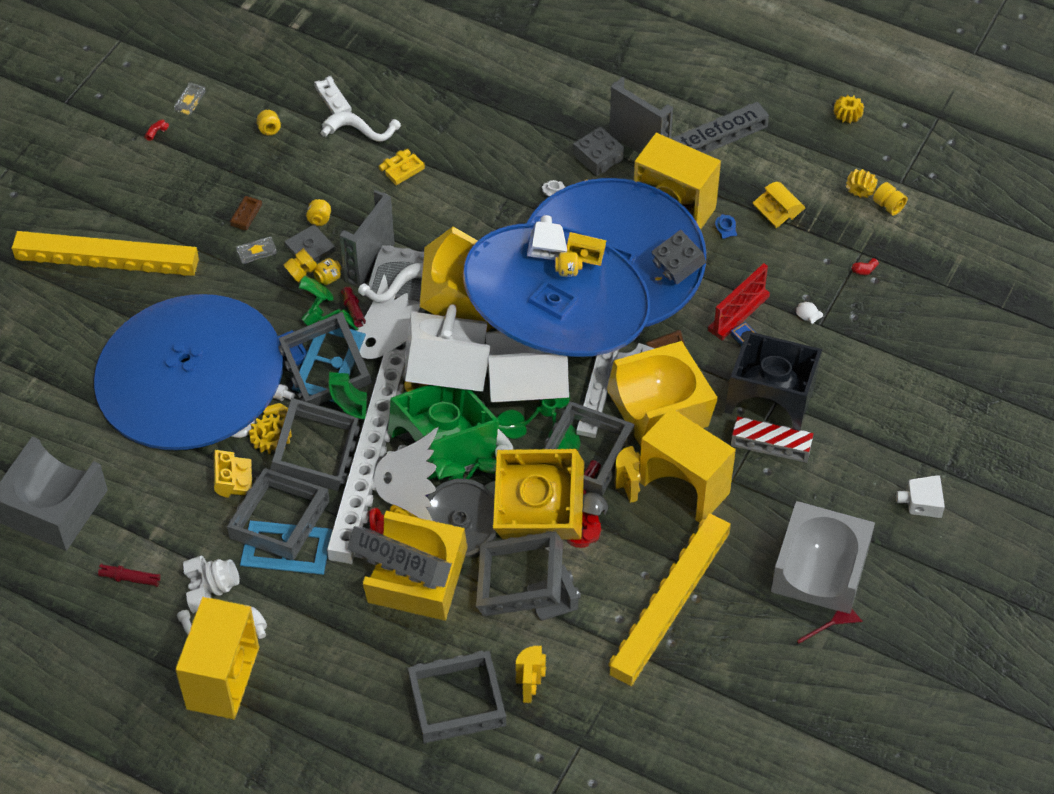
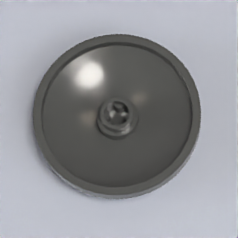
(467, 506)

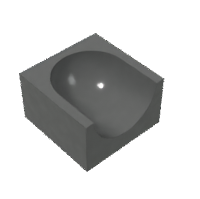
(48, 496)

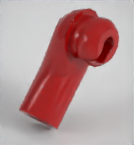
(161, 124)
(865, 268)

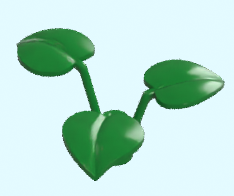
(315, 313)
(513, 424)
(454, 470)

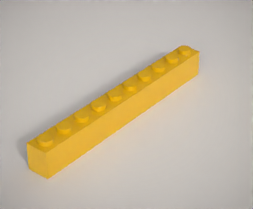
(105, 253)
(669, 600)

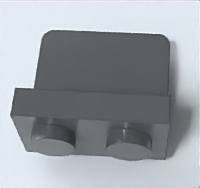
(568, 597)

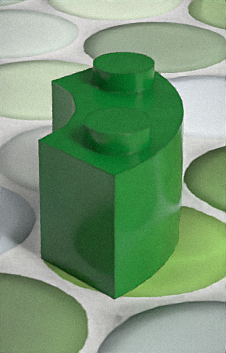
(347, 396)

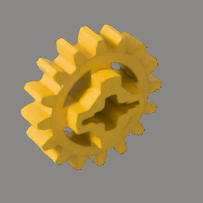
(269, 433)

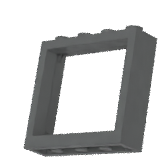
(311, 332)
(321, 415)
(599, 419)
(290, 549)
(524, 600)
(462, 725)

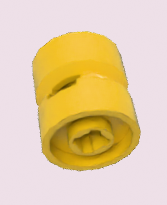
(888, 197)
(300, 265)

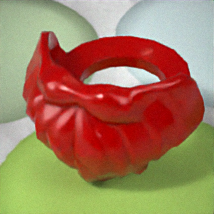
(376, 520)

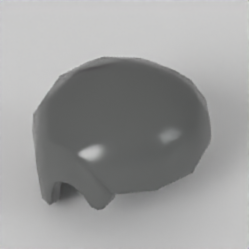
(594, 504)

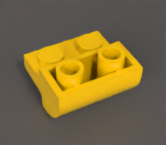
(778, 204)
(627, 473)
(231, 474)
(529, 670)

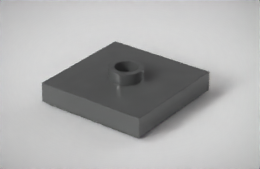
(312, 241)

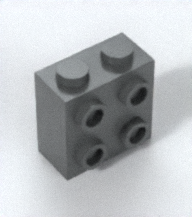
(598, 151)
(678, 257)

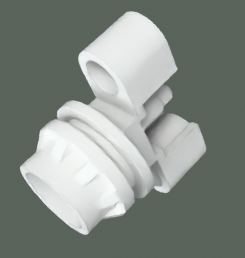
(208, 578)

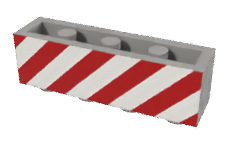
(772, 439)

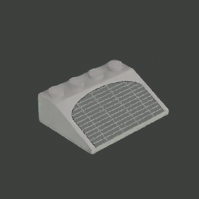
(390, 263)

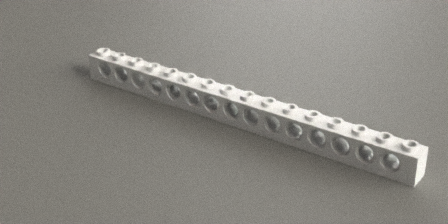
(389, 383)

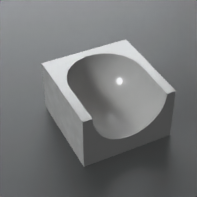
(822, 557)

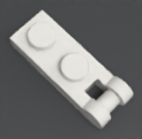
(332, 96)

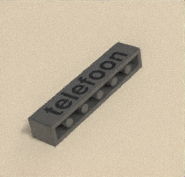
(725, 129)
(400, 557)

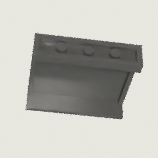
(635, 120)
(363, 246)

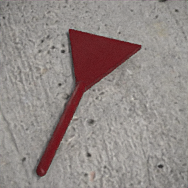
(839, 618)

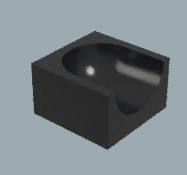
(775, 371)

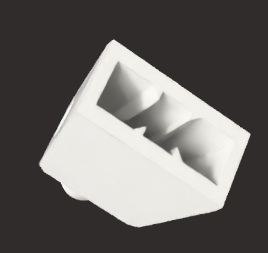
(546, 239)
(923, 496)

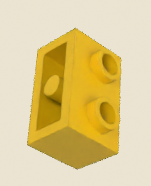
(587, 248)

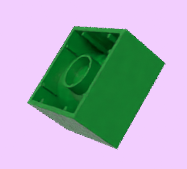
(463, 422)

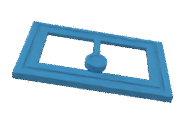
(337, 362)
(324, 535)

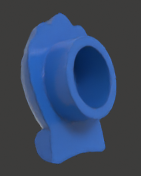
(726, 226)

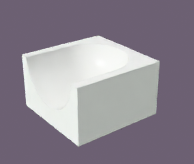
(443, 361)
(524, 372)

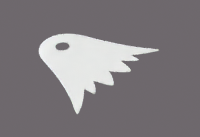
(386, 323)
(409, 477)

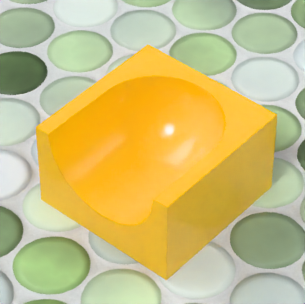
(682, 174)
(443, 276)
(658, 380)
(691, 453)
(538, 493)
(399, 592)
(218, 658)

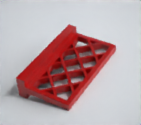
(740, 303)

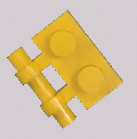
(402, 170)

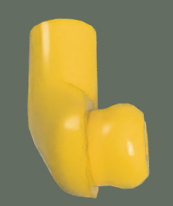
(276, 409)

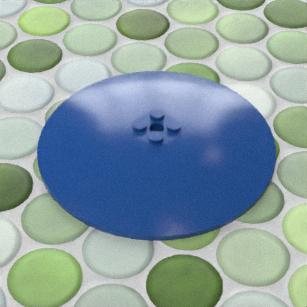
(633, 222)
(592, 311)
(192, 403)

